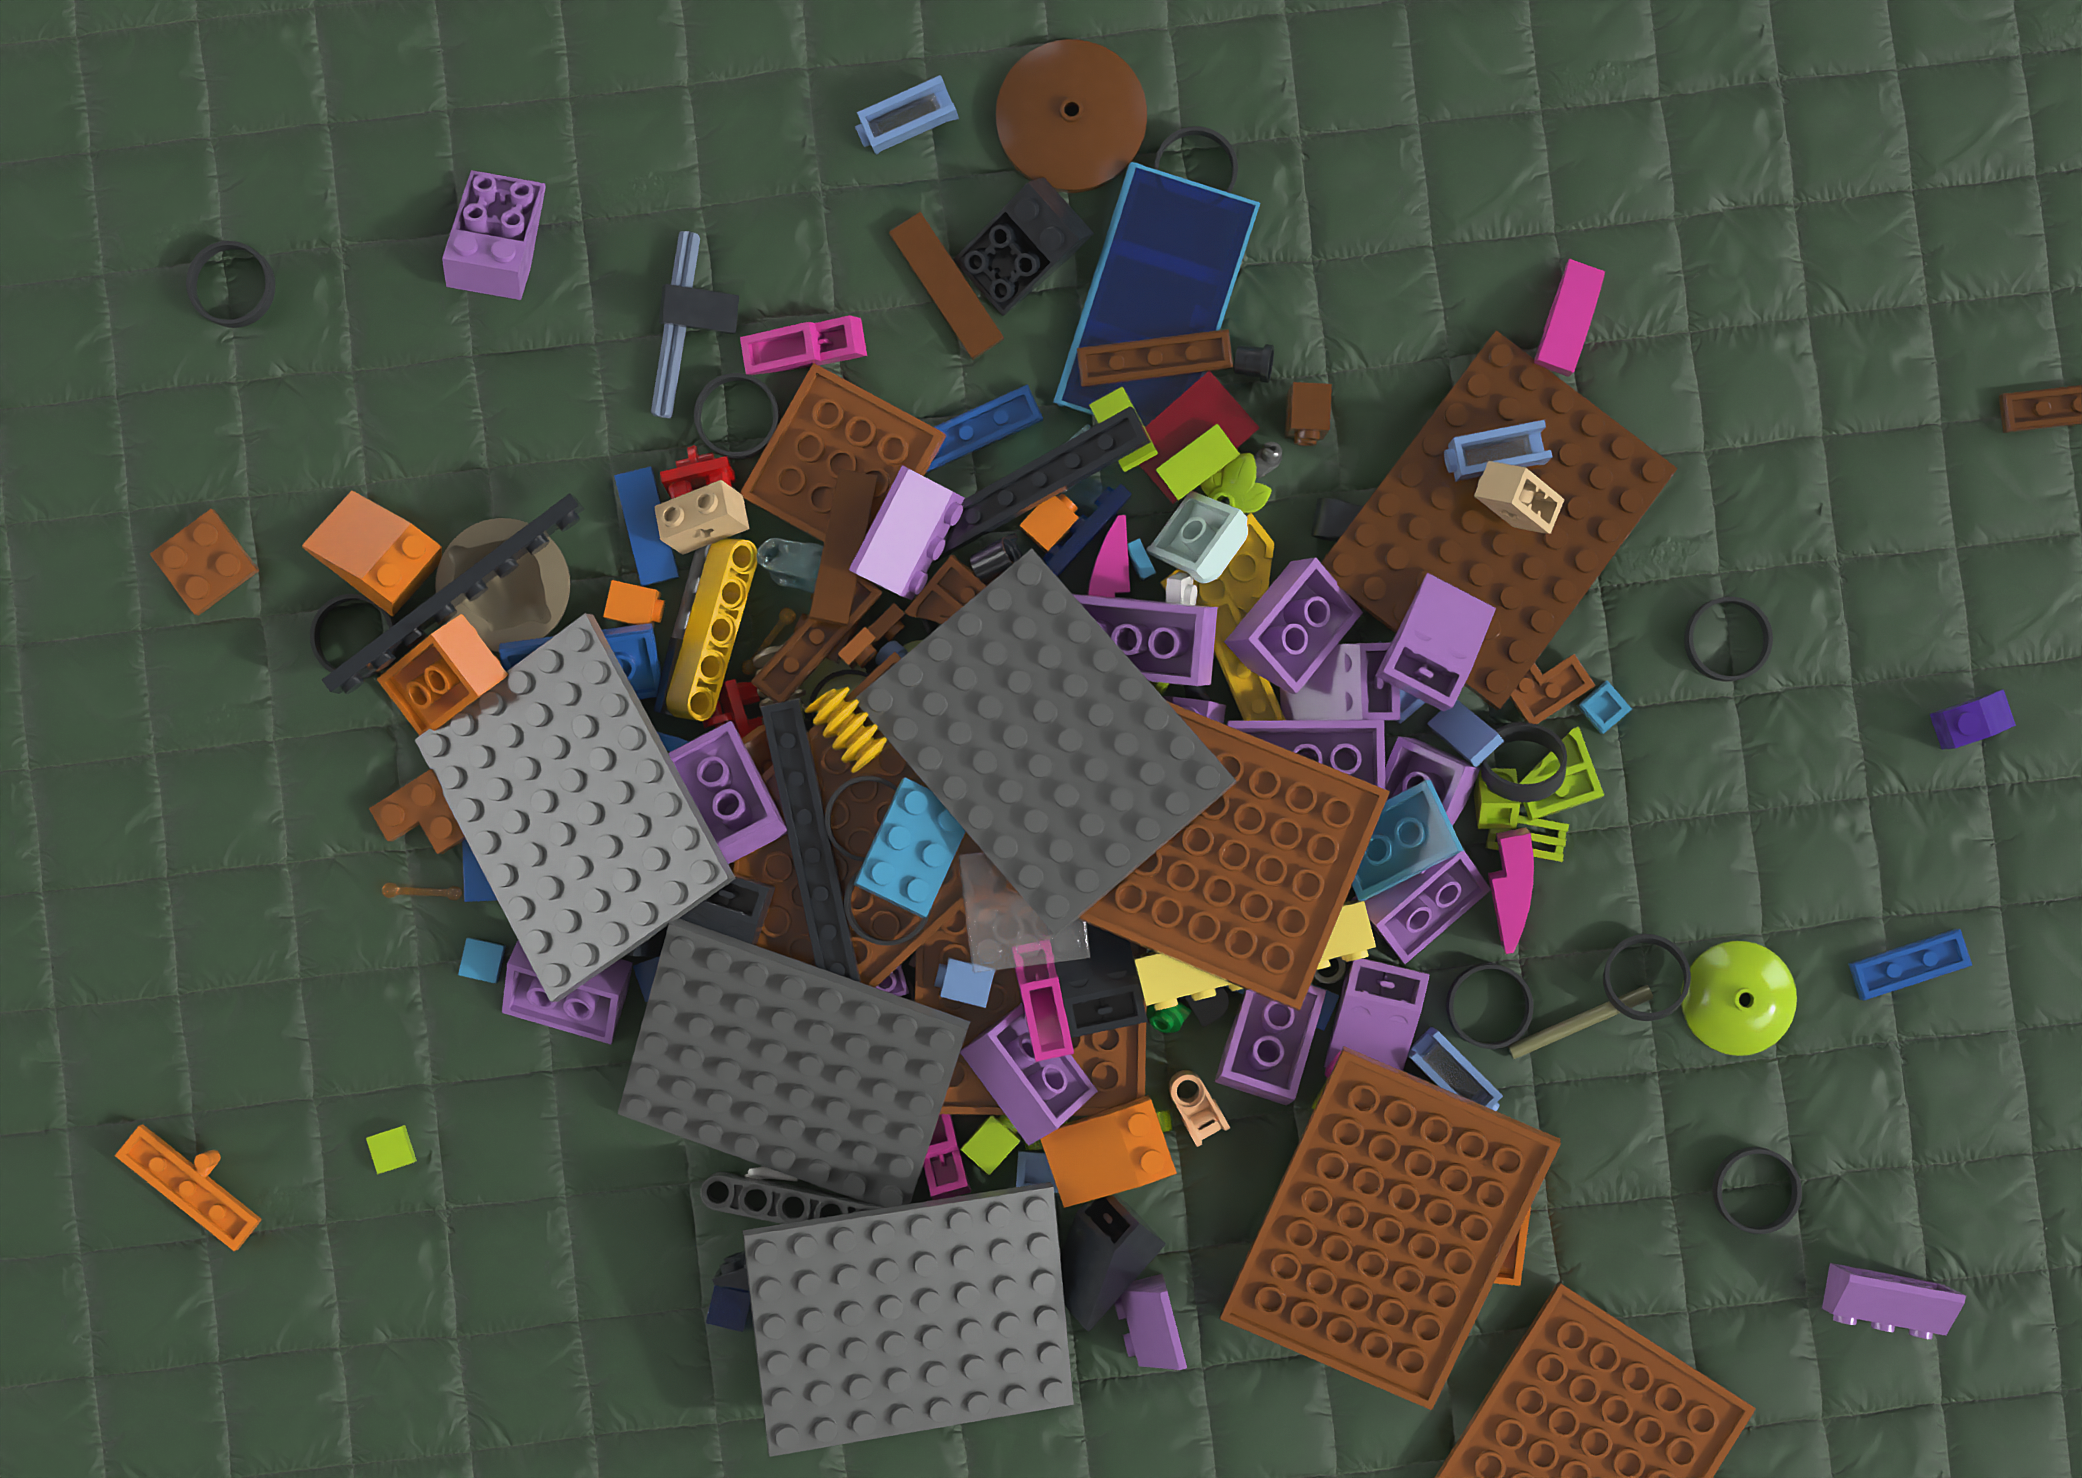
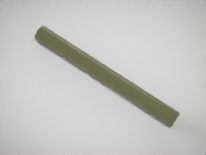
(1577, 1023)

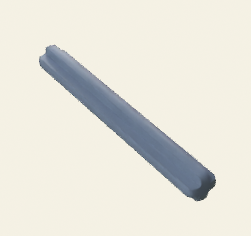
(673, 335)

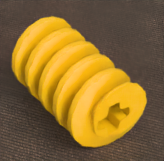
(847, 726)

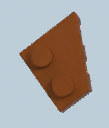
(946, 592)

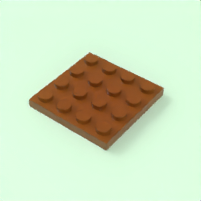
(829, 429)

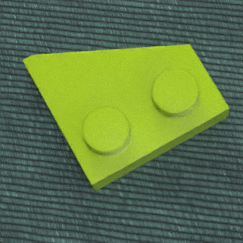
(1580, 781)

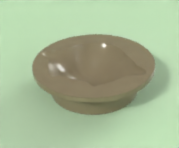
(520, 604)

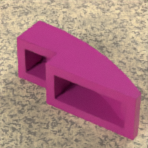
(1569, 318)
(803, 345)
(1111, 565)
(1512, 885)
(1044, 1011)
(945, 1163)

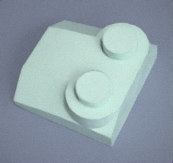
(1201, 537)

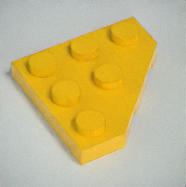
(1245, 574)

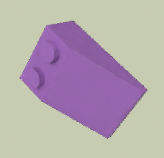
(1417, 761)
(729, 792)
(1269, 1046)
(1151, 1324)

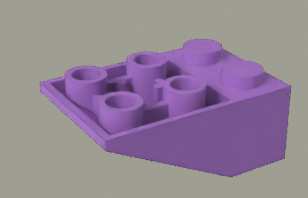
(494, 235)
(1437, 643)
(1345, 688)
(1378, 1011)

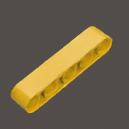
(714, 647)

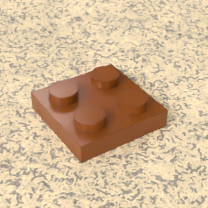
(204, 562)

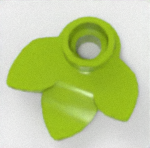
(1238, 484)

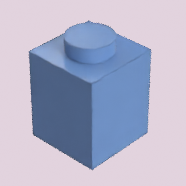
(963, 985)

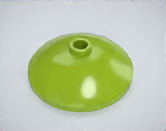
(1714, 994)

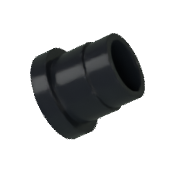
(1255, 361)

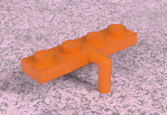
(189, 1185)

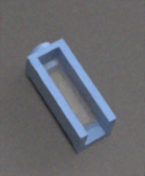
(906, 115)
(1510, 445)
(1452, 1070)

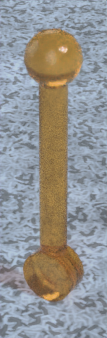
(786, 617)
(391, 890)

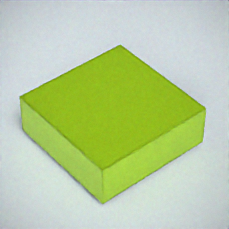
(391, 1149)

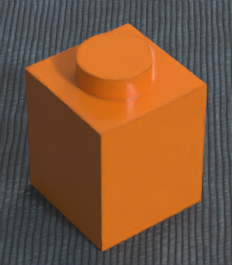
(1050, 521)
(633, 604)

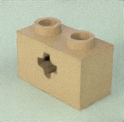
(1519, 497)
(701, 517)

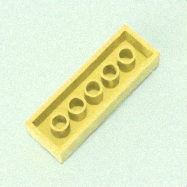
(1168, 979)

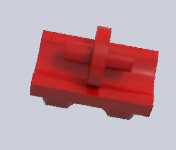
(696, 473)
(732, 699)

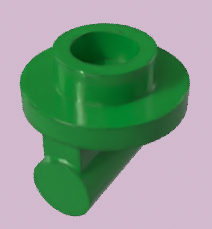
(1168, 1019)

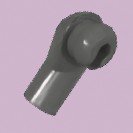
(1267, 458)

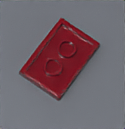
(1189, 418)

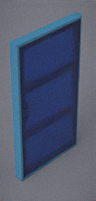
(1159, 276)

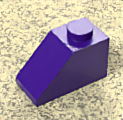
(1972, 720)

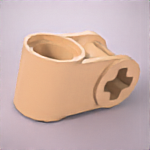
(1200, 1112)

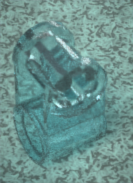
(791, 562)

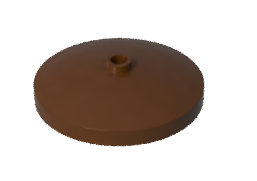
(1076, 150)

